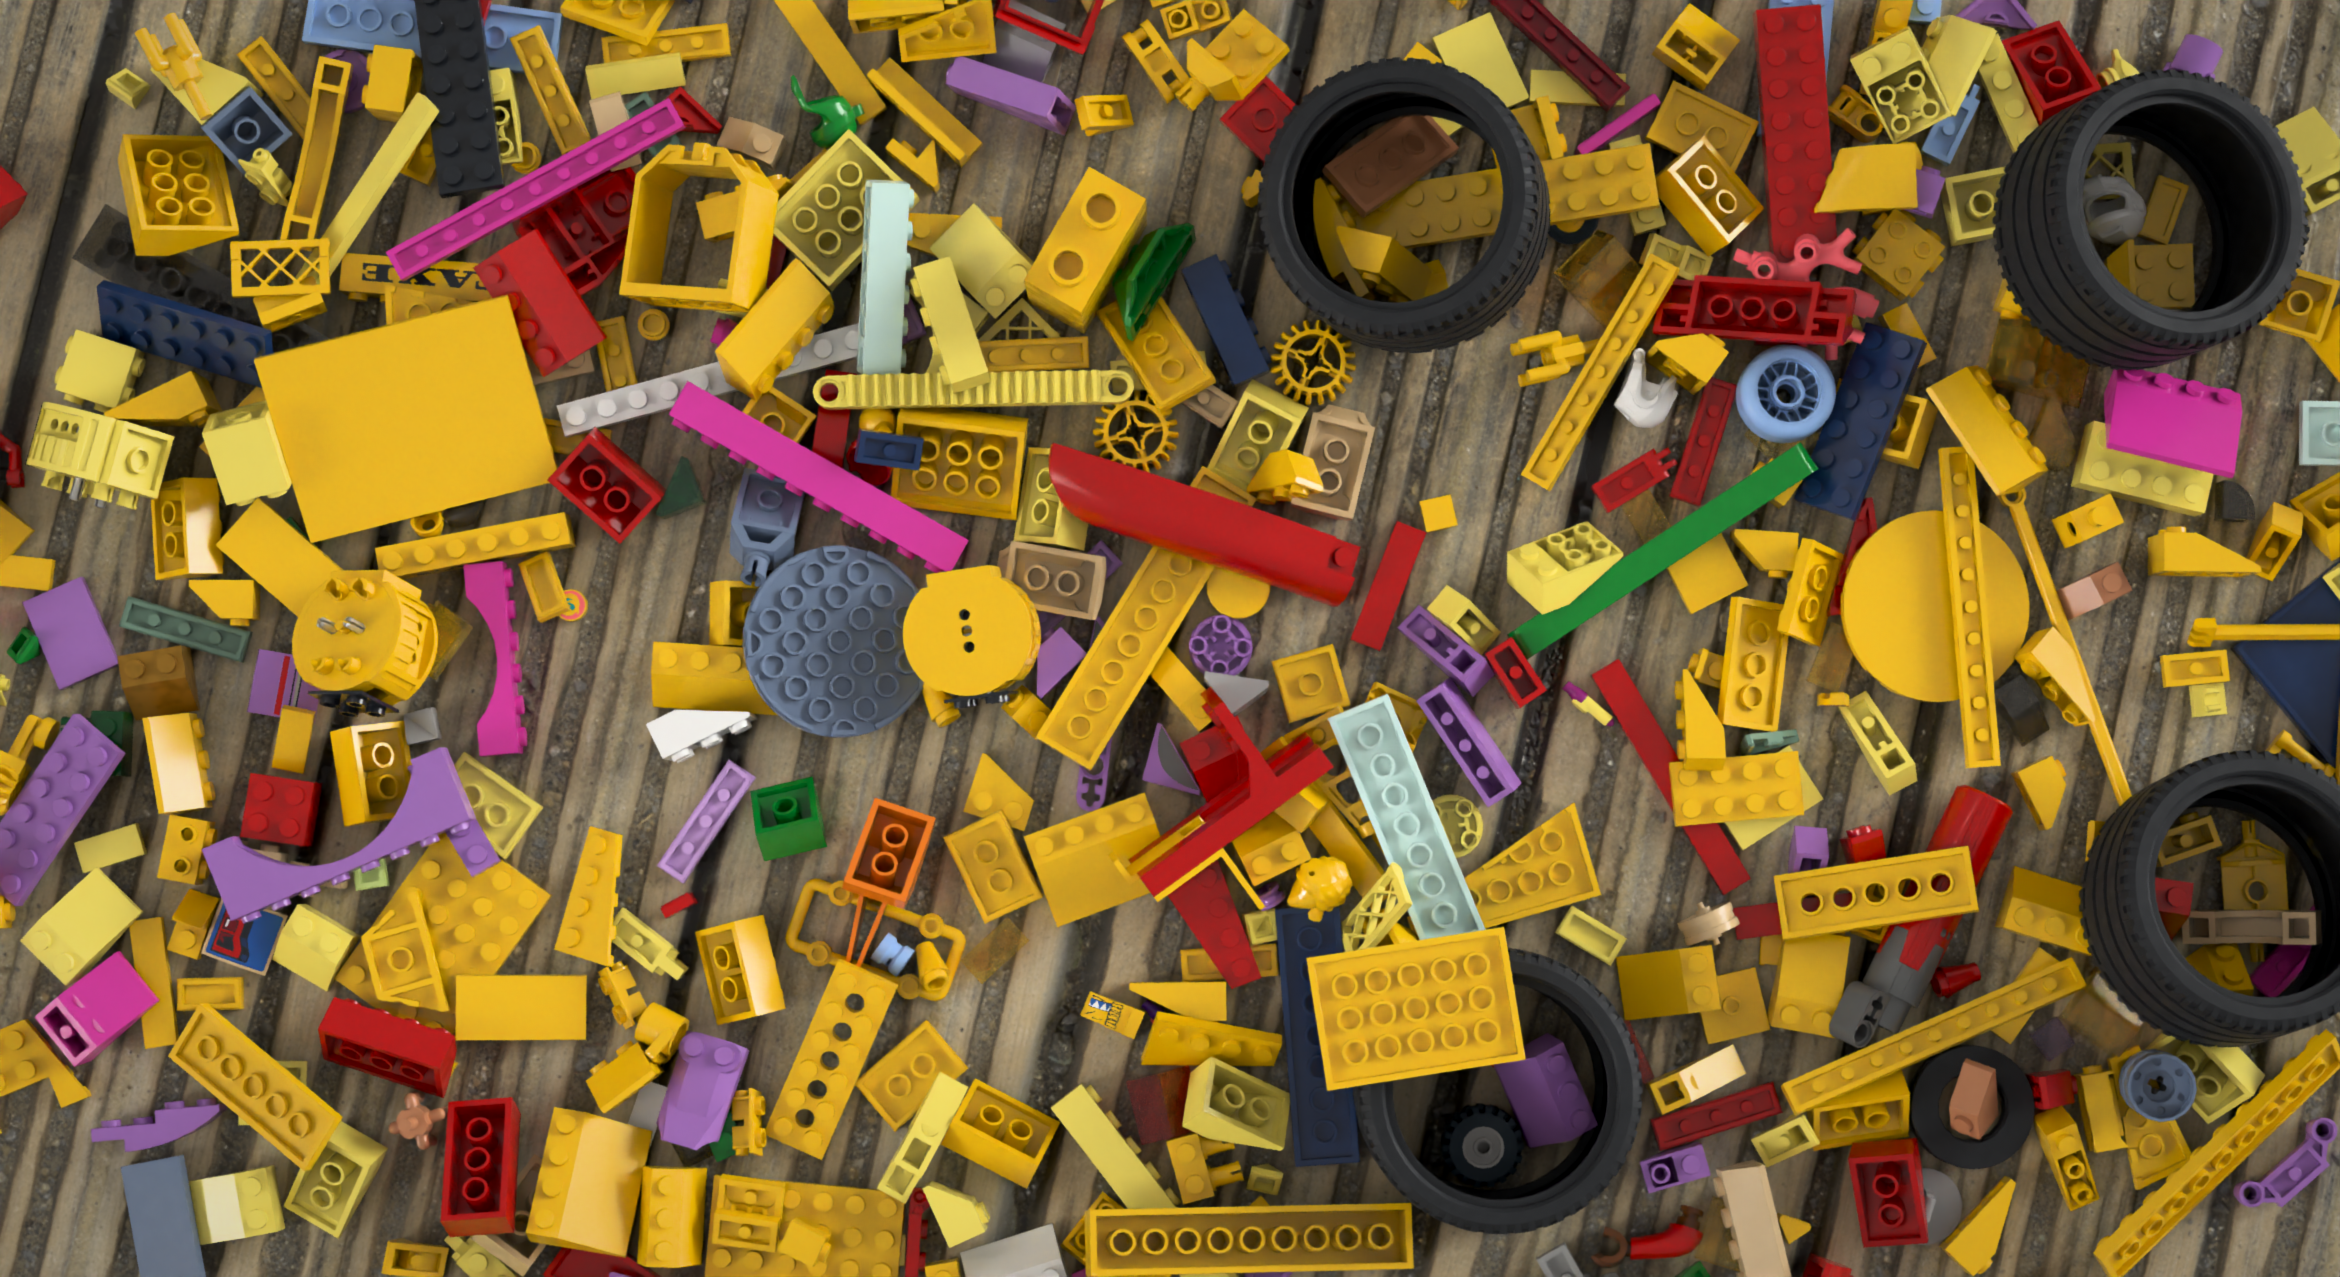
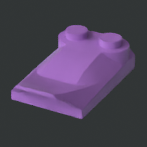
(700, 1090)

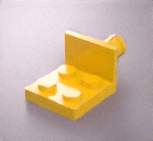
(1231, 62)
(2156, 272)

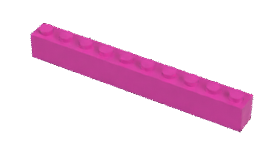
(818, 478)

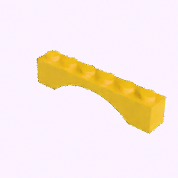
(318, 150)

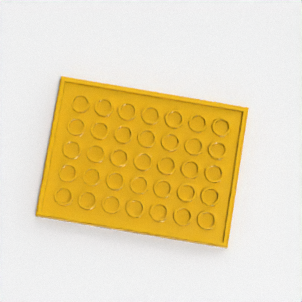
(407, 418)

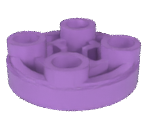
(1220, 645)

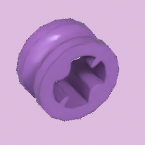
(1270, 895)

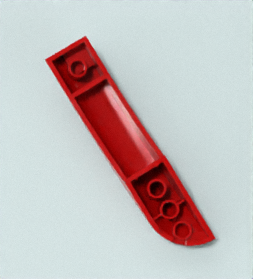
(1203, 526)

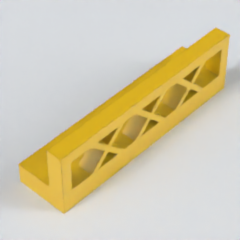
(924, 111)

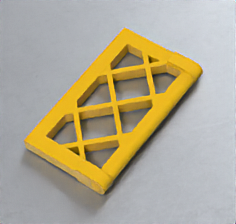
(296, 288)

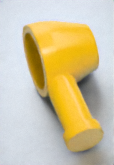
(422, 523)

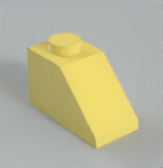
(1463, 619)

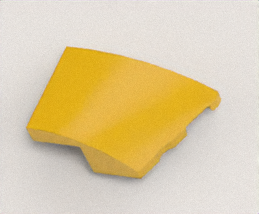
(1871, 179)

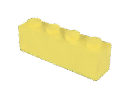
(951, 325)

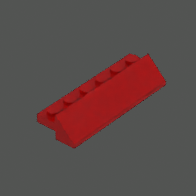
(1757, 310)

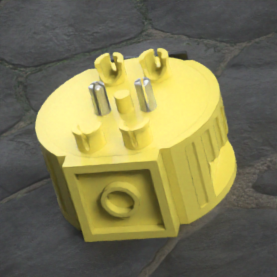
(98, 455)

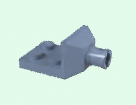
(763, 525)

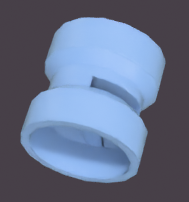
(892, 954)

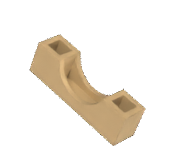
(2253, 926)

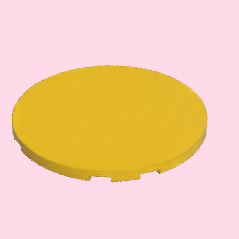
(1901, 607)

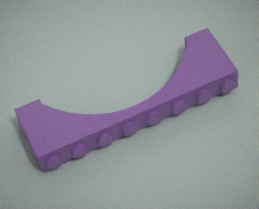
(429, 808)

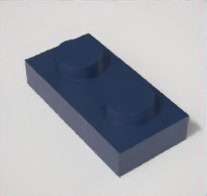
(888, 449)

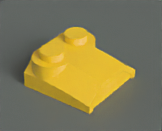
(2304, 307)
(781, 414)

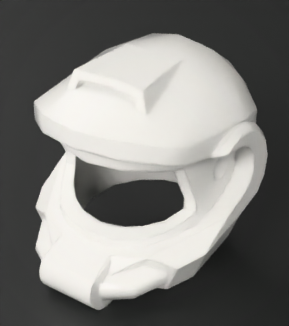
(2117, 219)
(1642, 401)

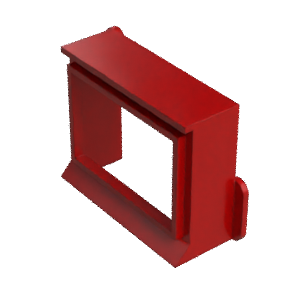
(1076, 44)

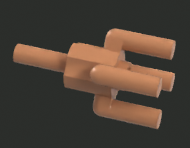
(418, 1120)

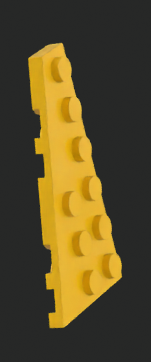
(1535, 873)

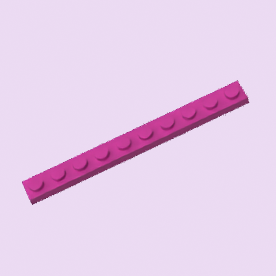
(535, 189)

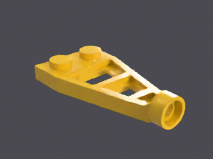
(1323, 735)

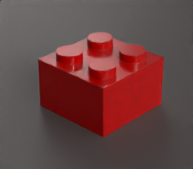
(281, 809)

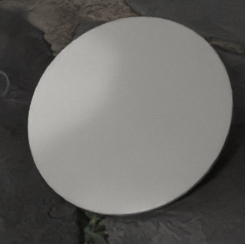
(1942, 1205)

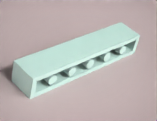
(884, 276)

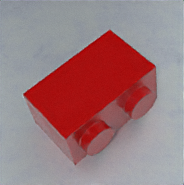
(1514, 673)

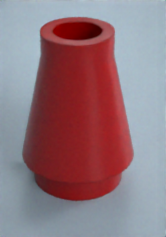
(1952, 979)

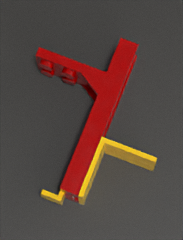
(1204, 833)

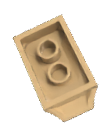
(1340, 449)
(1056, 578)

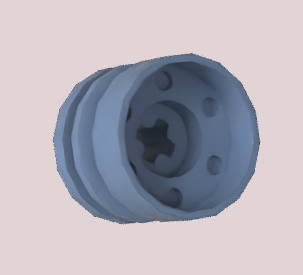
(2176, 1088)

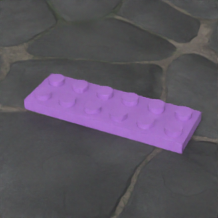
(53, 805)

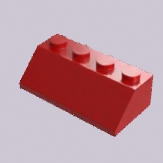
(544, 302)
(387, 1046)

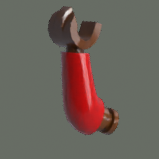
(1673, 1242)

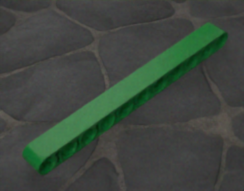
(1667, 549)

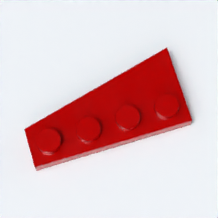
(1213, 919)

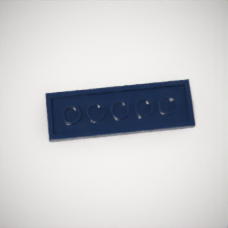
(182, 332)
(1861, 421)

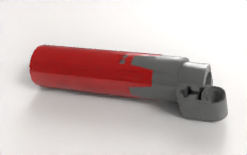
(1915, 949)

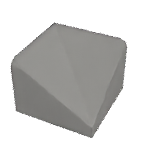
(422, 726)

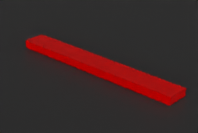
(1656, 755)

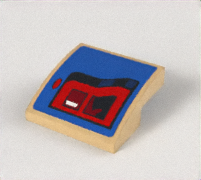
(244, 945)

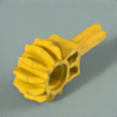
(13, 764)

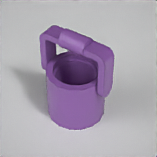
(2197, 56)

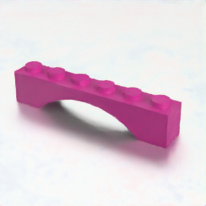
(500, 725)

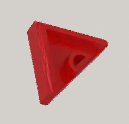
(693, 114)

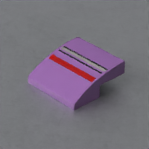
(278, 684)

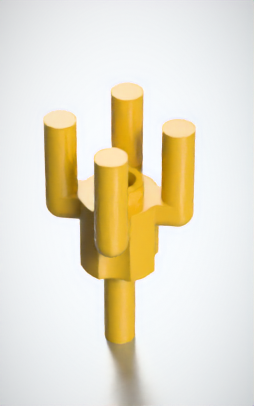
(177, 61)
(1556, 352)

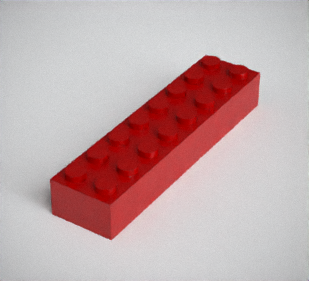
(1793, 125)

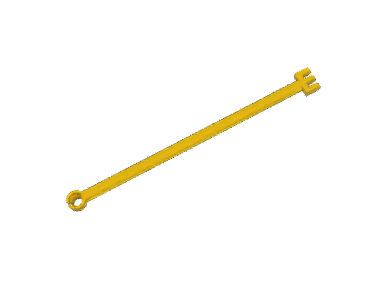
(2060, 623)
(2207, 630)

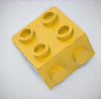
(1540, 127)

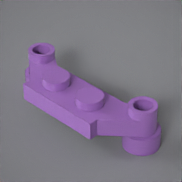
(2294, 1170)

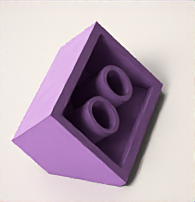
(1546, 1093)

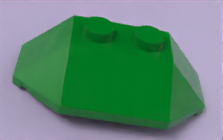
(1149, 273)

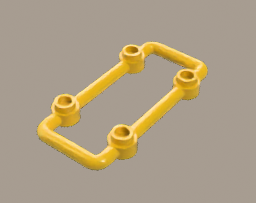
(821, 953)

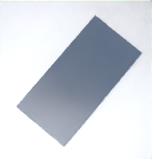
(163, 1218)

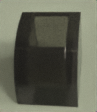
(2233, 503)

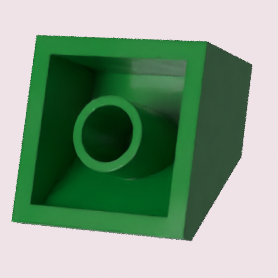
(788, 819)

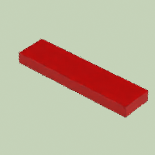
(1703, 441)
(1388, 586)
(1765, 920)
(1715, 1116)

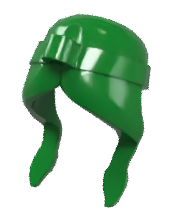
(835, 114)

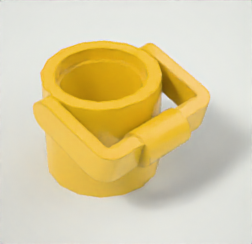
(661, 1031)

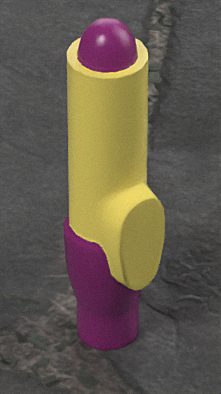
(1586, 704)

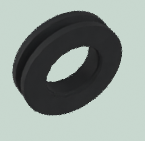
(2002, 1140)

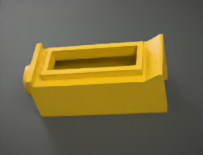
(2099, 1109)

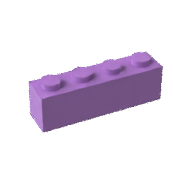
(1469, 742)

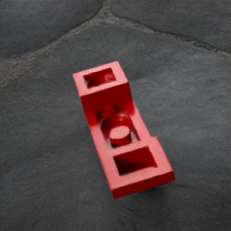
(832, 426)

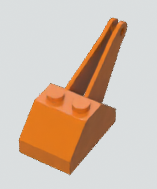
(886, 863)

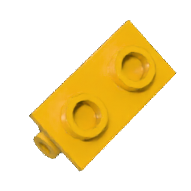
(615, 985)
(750, 1137)

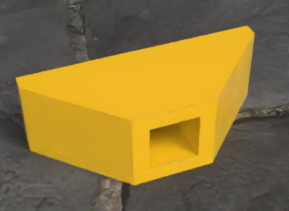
(1285, 477)

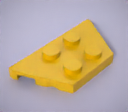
(404, 958)

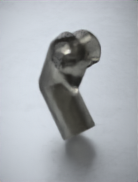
(464, 515)

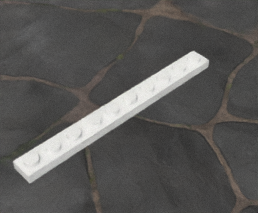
(661, 393)

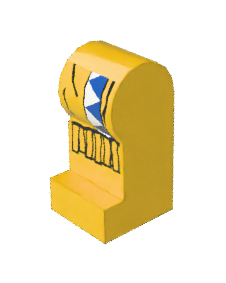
(1113, 1014)

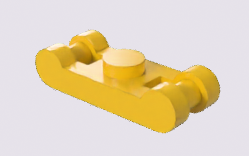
(1156, 60)

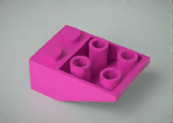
(97, 1009)

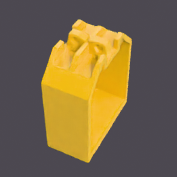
(651, 220)

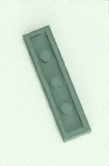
(185, 629)

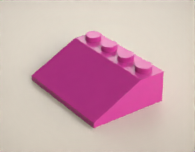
(2173, 420)

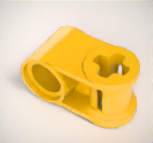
(1853, 113)

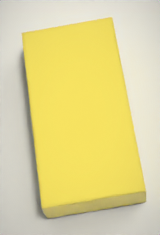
(110, 848)
(1590, 935)

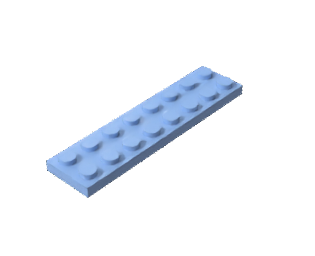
(393, 23)

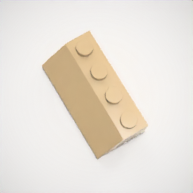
(1752, 1220)

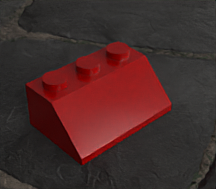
(607, 485)

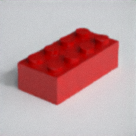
(480, 1167)

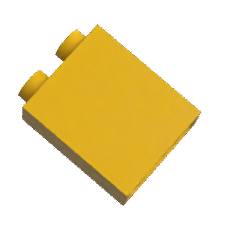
(1086, 250)

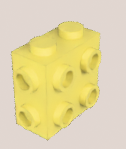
(98, 371)

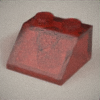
(1160, 1103)

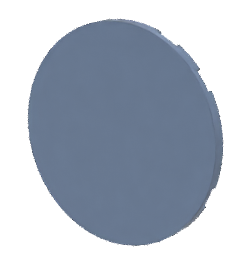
(831, 642)

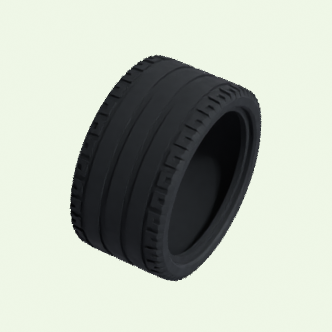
(1335, 116)
(2242, 179)
(2125, 921)
(1580, 1174)

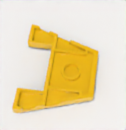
(30, 1059)

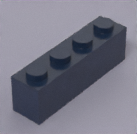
(1225, 320)

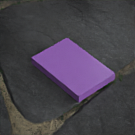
(71, 633)

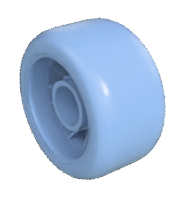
(1806, 380)

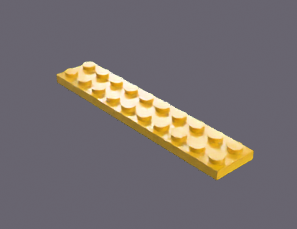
(1472, 202)
(1130, 644)
(2219, 1156)

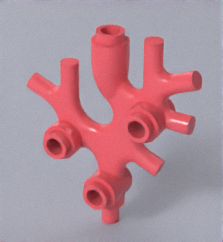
(1802, 266)

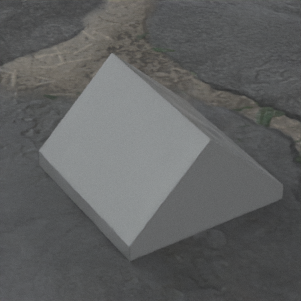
(1235, 690)

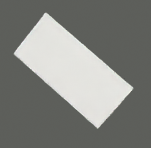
(648, 1107)

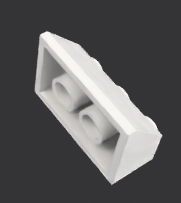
(1021, 1255)

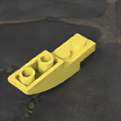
(922, 1137)

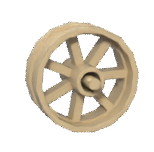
(1708, 923)

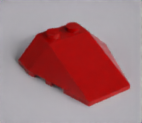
(586, 227)

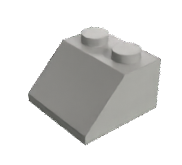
(1021, 50)

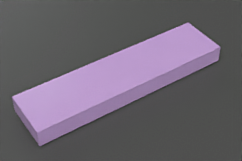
(706, 821)

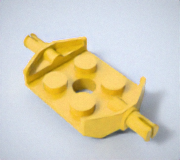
(2248, 864)

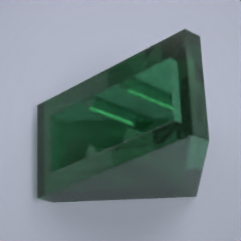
(682, 492)

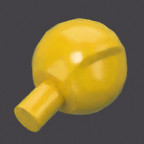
(878, 420)

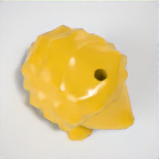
(1320, 886)

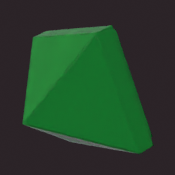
(24, 646)

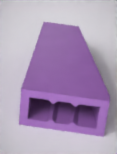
(1011, 94)

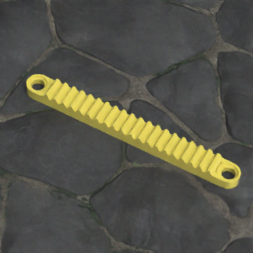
(1004, 389)

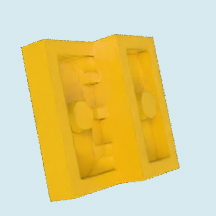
(748, 1213)

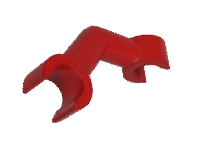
(15, 474)

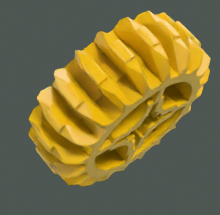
(1325, 370)
(1149, 429)

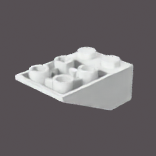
(685, 730)

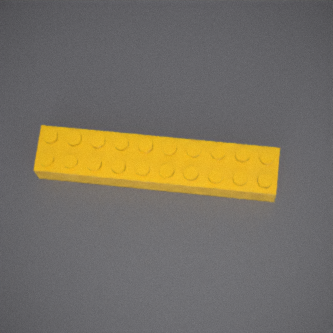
(1248, 1239)

